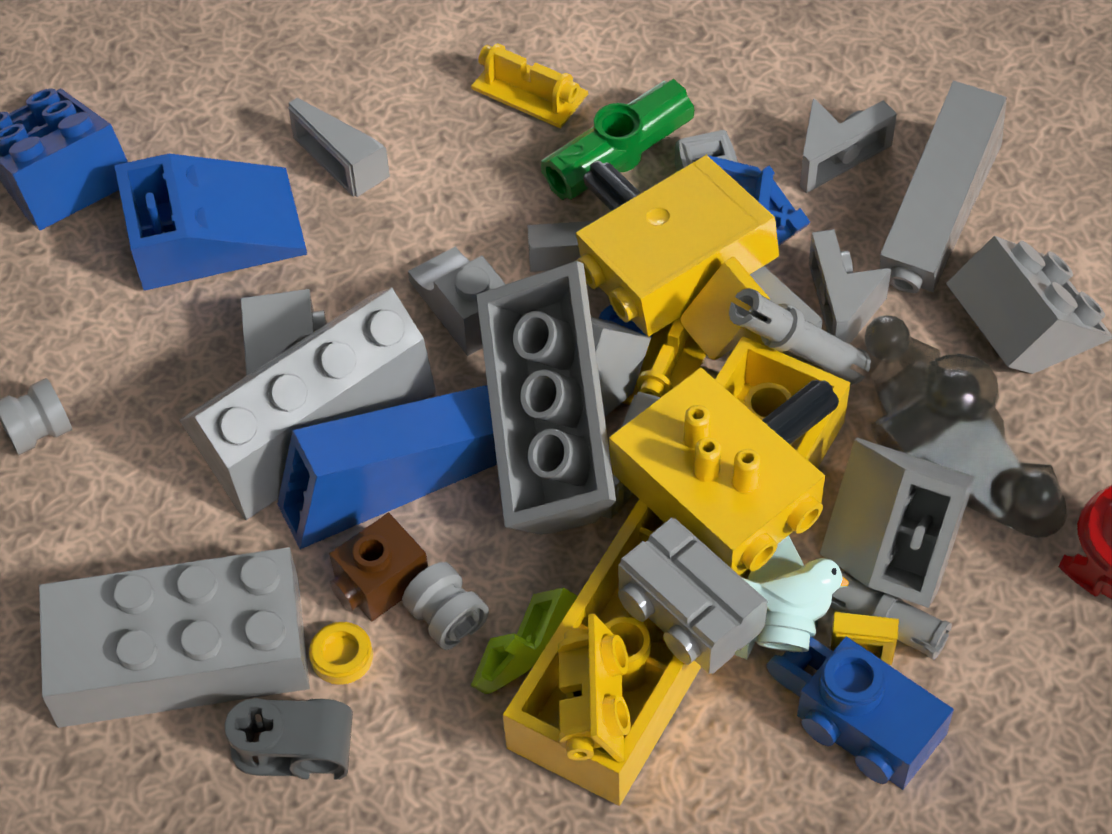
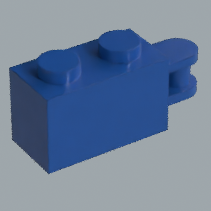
(887, 741)

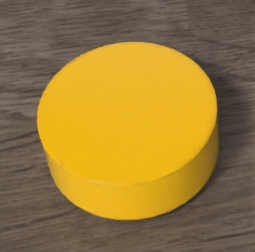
(341, 653)

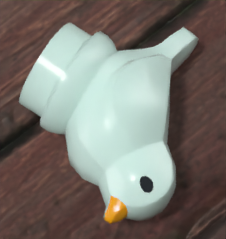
(796, 603)

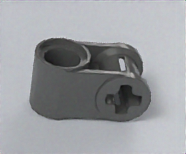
(293, 738)

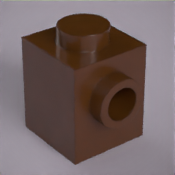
(376, 567)

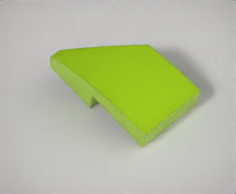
(514, 654)

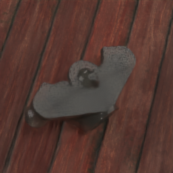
(949, 417)

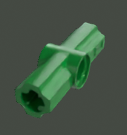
(618, 137)

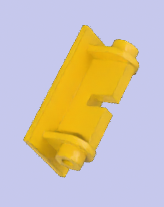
(528, 88)
(668, 361)
(600, 717)

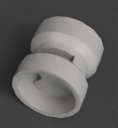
(33, 416)
(443, 603)

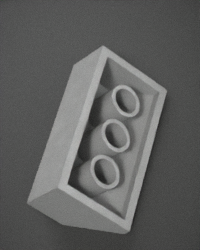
(344, 369)
(546, 402)

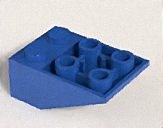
(57, 157)
(206, 217)

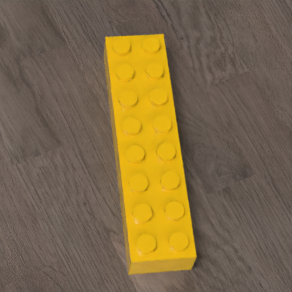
(655, 676)

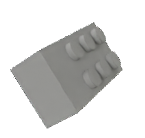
(172, 637)

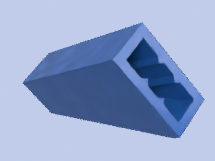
(382, 460)

